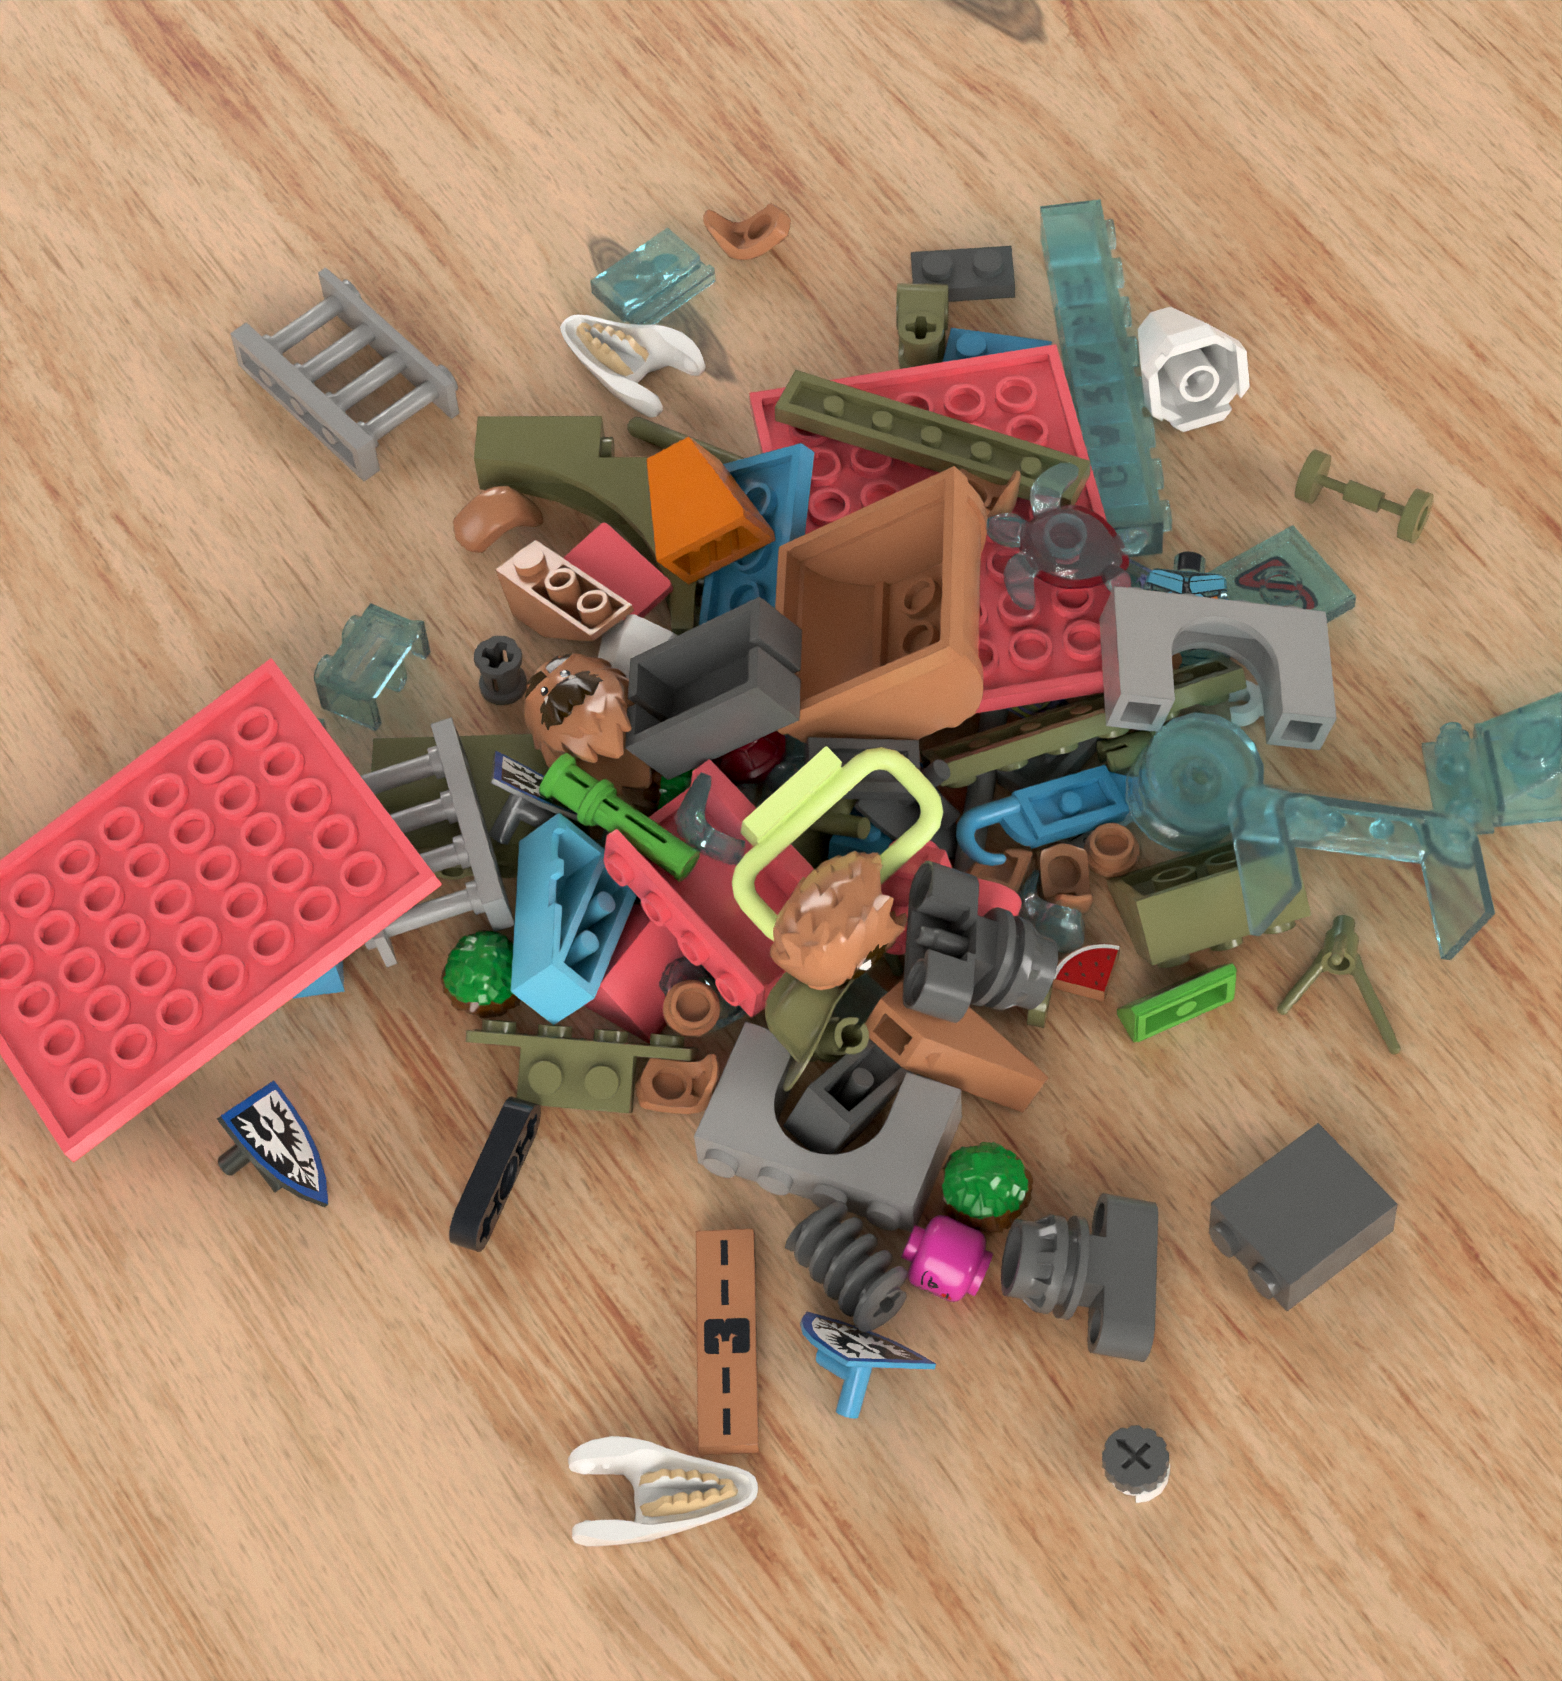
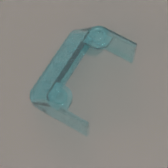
(1275, 819)

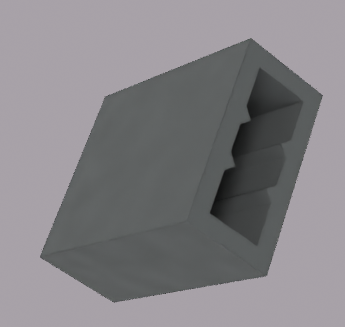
(1301, 1217)

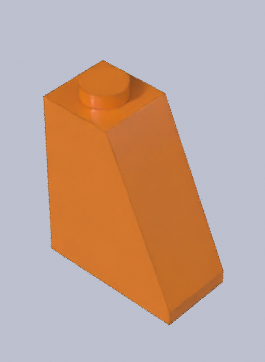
(700, 512)

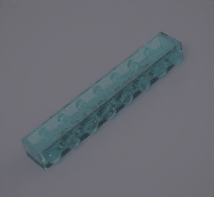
(1101, 366)

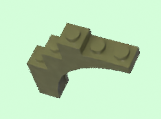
(577, 466)

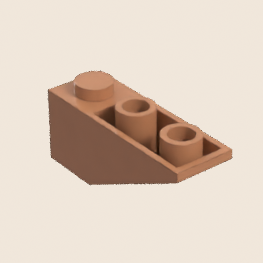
(558, 596)
(956, 1054)

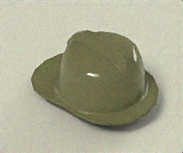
(798, 1019)

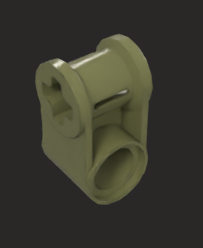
(921, 323)

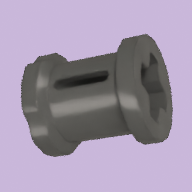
(509, 675)

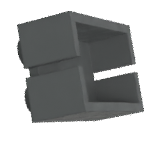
(714, 688)

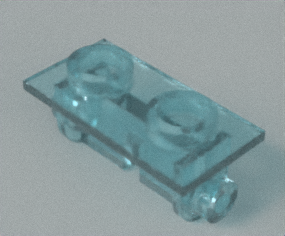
(1457, 777)

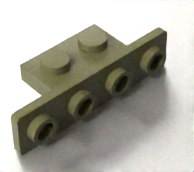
(579, 1071)

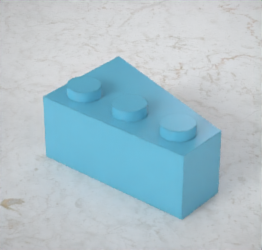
(564, 919)

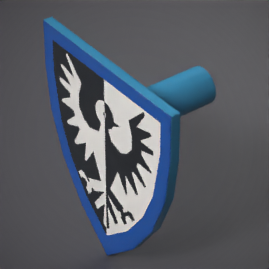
(853, 1355)

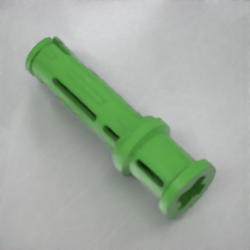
(598, 804)

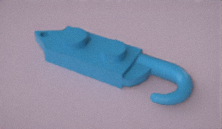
(1047, 812)

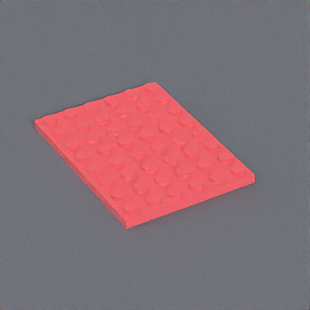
(1018, 393)
(189, 906)

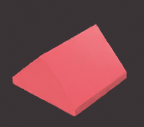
(631, 982)

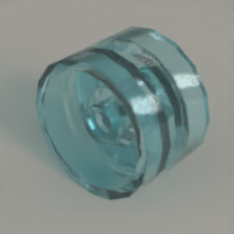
(1188, 778)

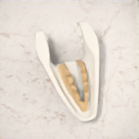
(627, 352)
(668, 1486)

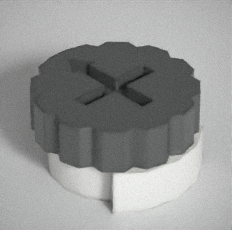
(1136, 1462)

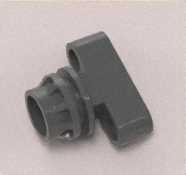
(969, 958)
(1110, 1271)

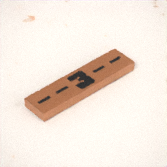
(726, 1342)

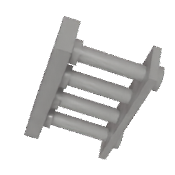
(326, 413)
(469, 849)

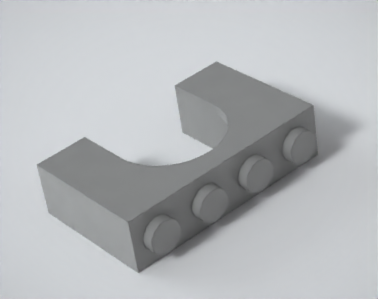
(1277, 644)
(879, 1181)

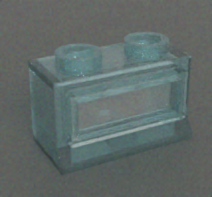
(367, 662)

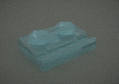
(653, 280)

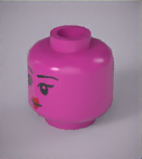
(947, 1258)

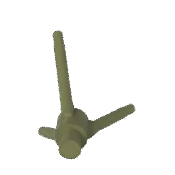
(1341, 958)

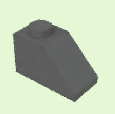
(845, 1100)

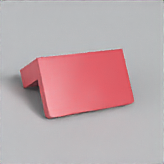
(620, 569)

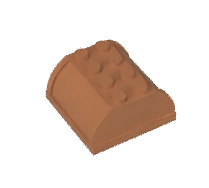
(889, 614)

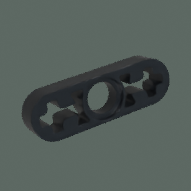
(494, 1174)

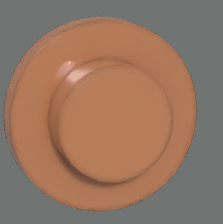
(1111, 850)
(691, 1008)

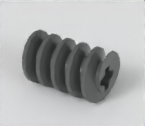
(847, 1267)

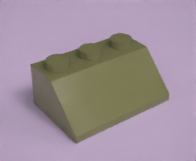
(1191, 906)

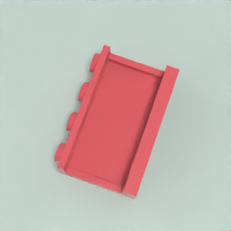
(703, 906)

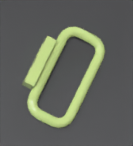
(811, 795)

